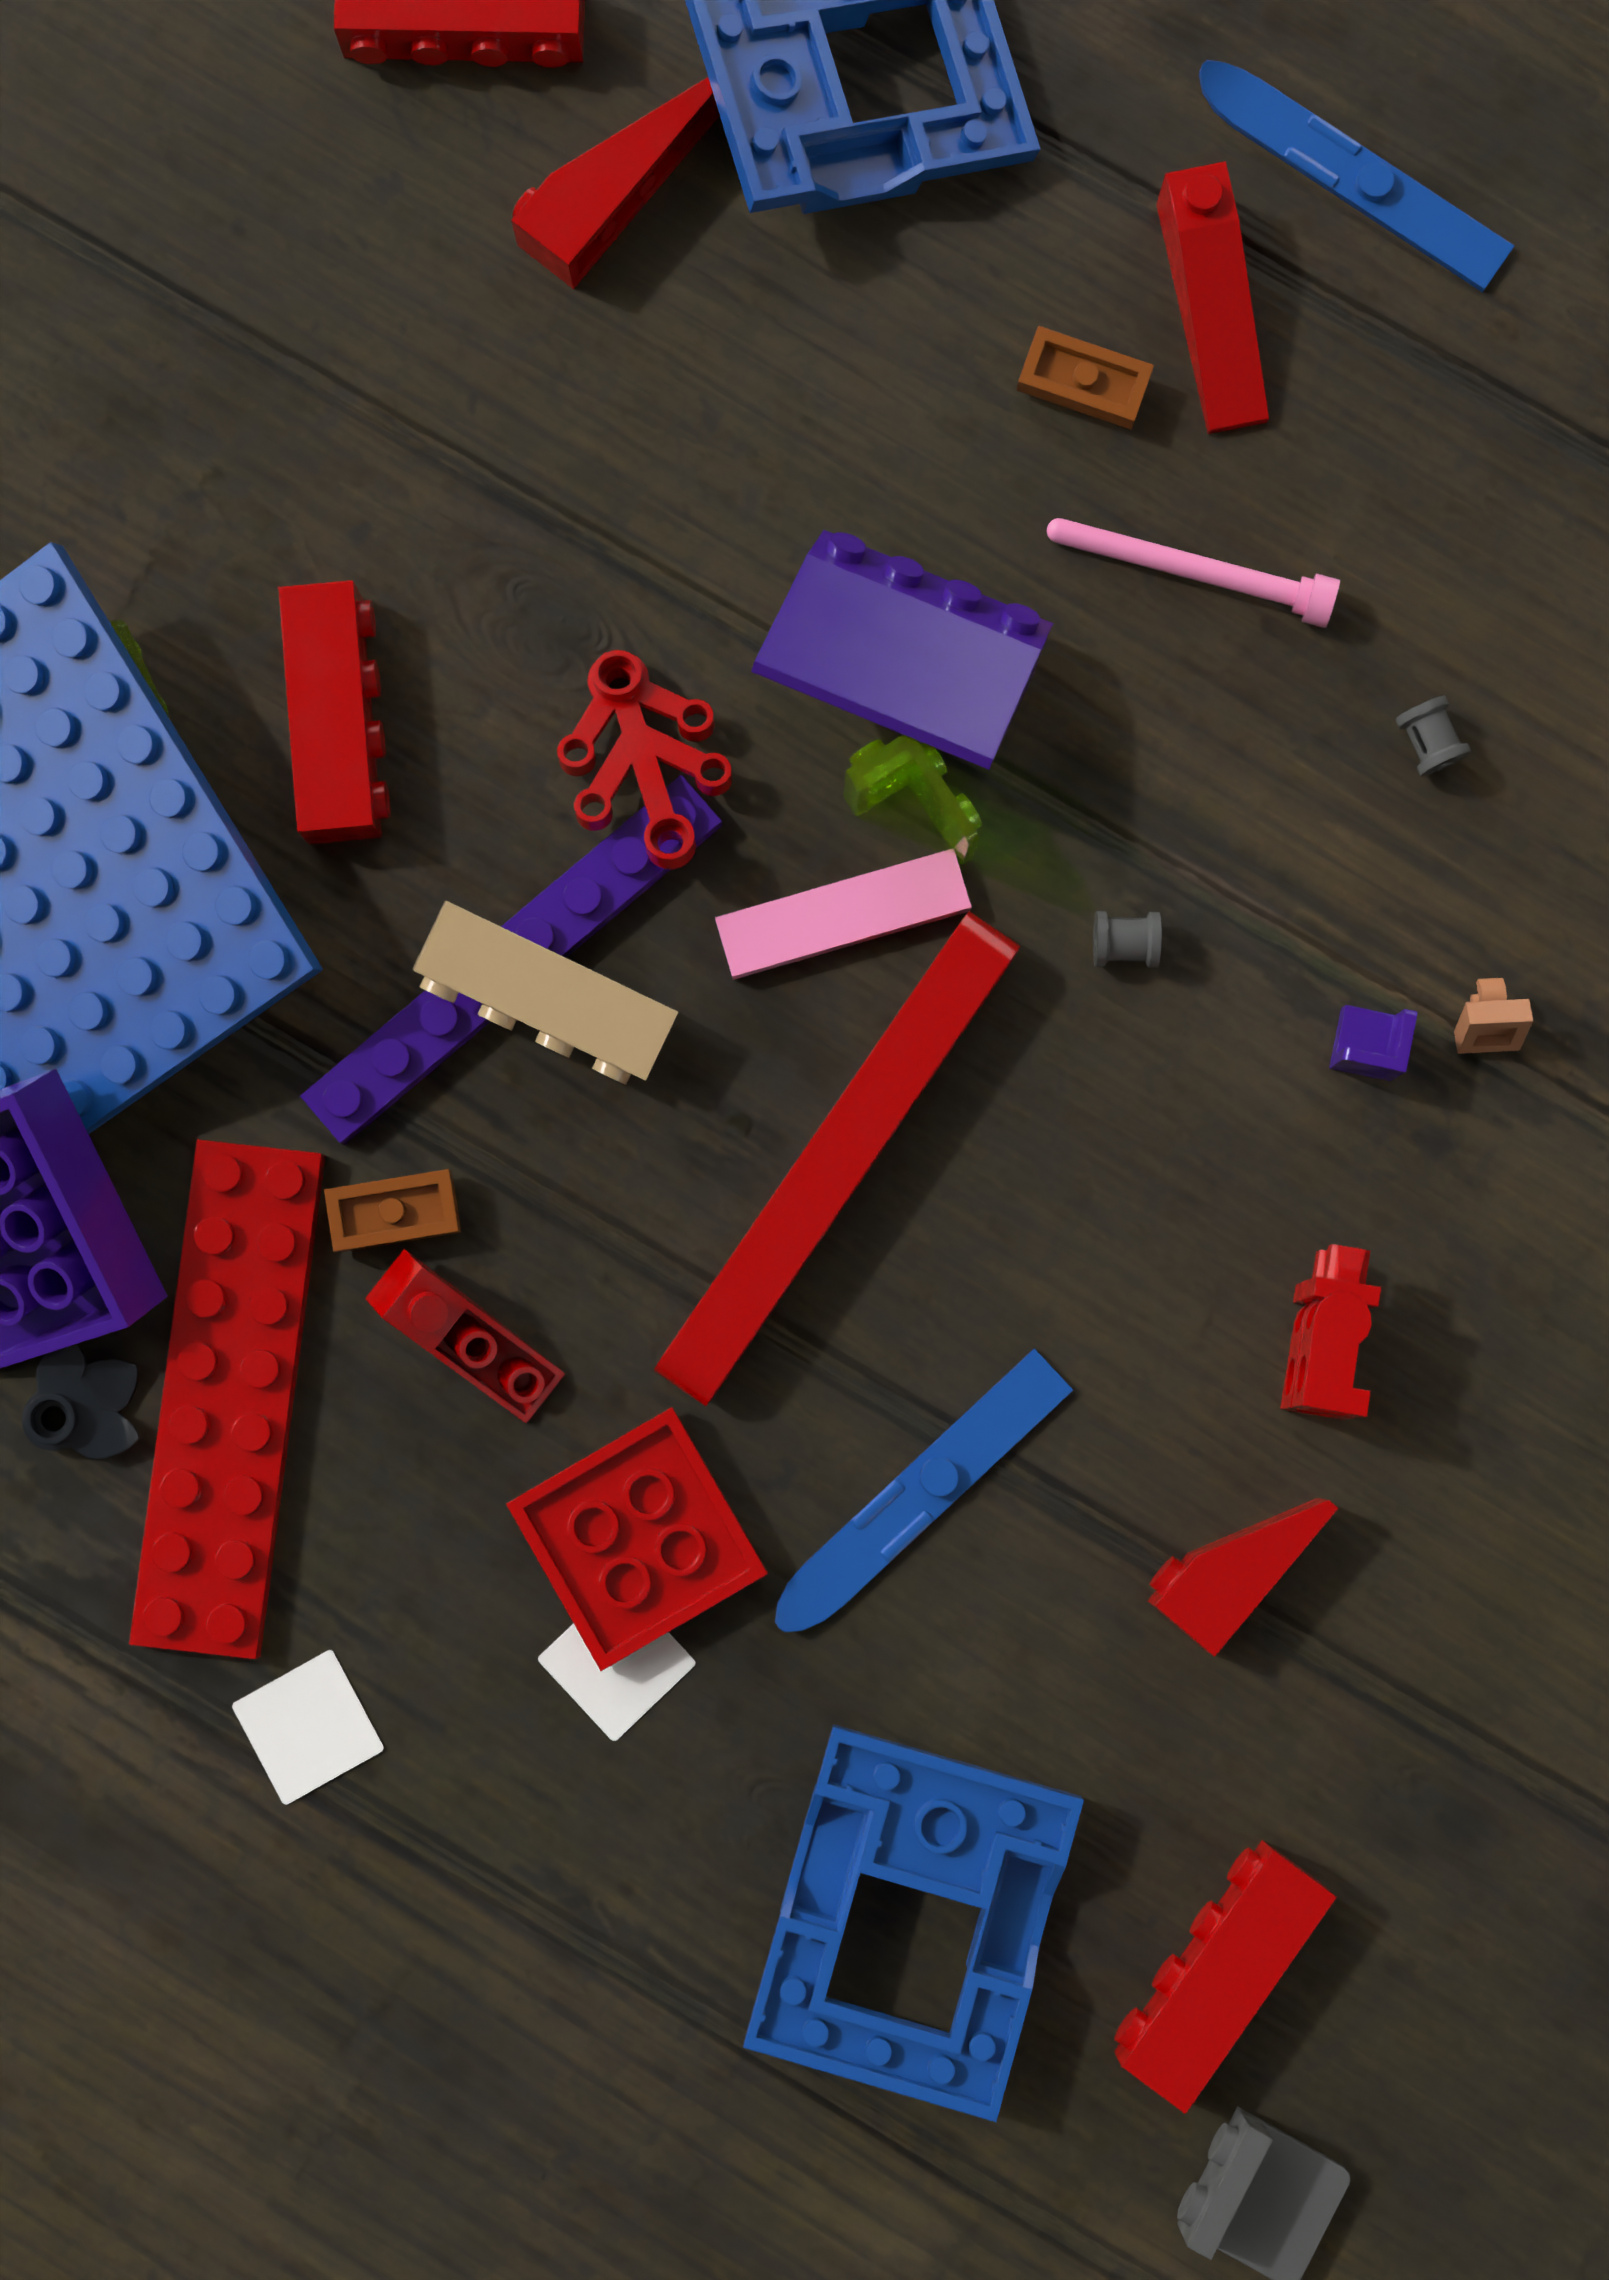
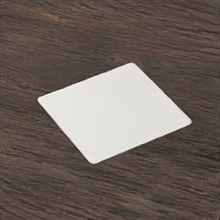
(622, 1691)
(307, 1727)

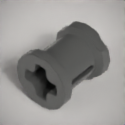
(1433, 736)
(1127, 939)

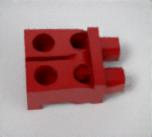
(1329, 1336)

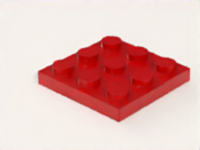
(637, 1538)

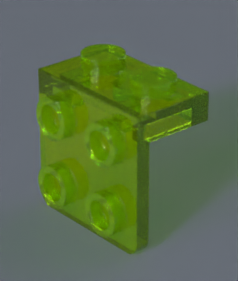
(885, 769)

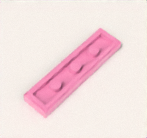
(843, 914)

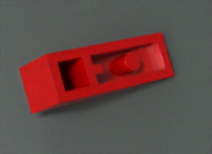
(1227, 1579)

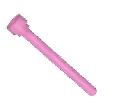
(1308, 597)

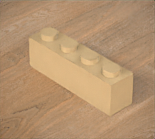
(544, 991)

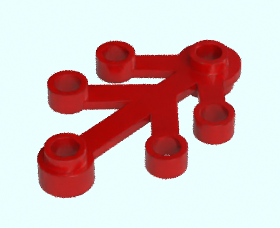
(641, 748)

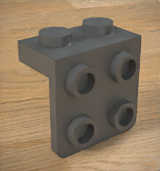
(1262, 2198)

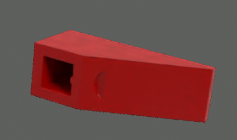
(463, 1336)

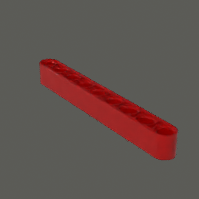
(836, 1159)

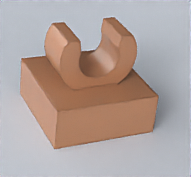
(1492, 1021)

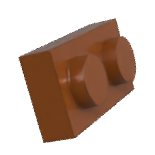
(1084, 377)
(392, 1211)

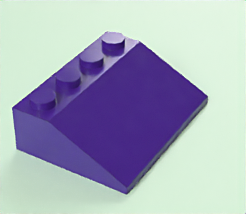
(904, 647)
(65, 1237)

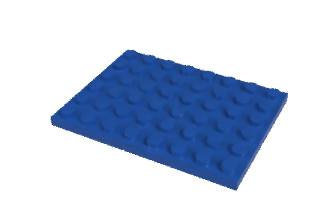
(123, 883)

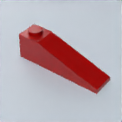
(601, 191)
(1213, 294)

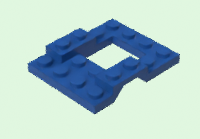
(794, 123)
(937, 1831)

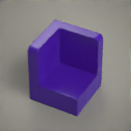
(1373, 1042)

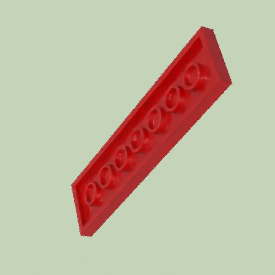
(227, 1400)

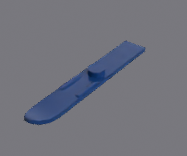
(1354, 173)
(921, 1493)

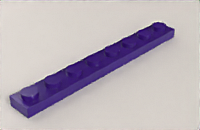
(555, 919)

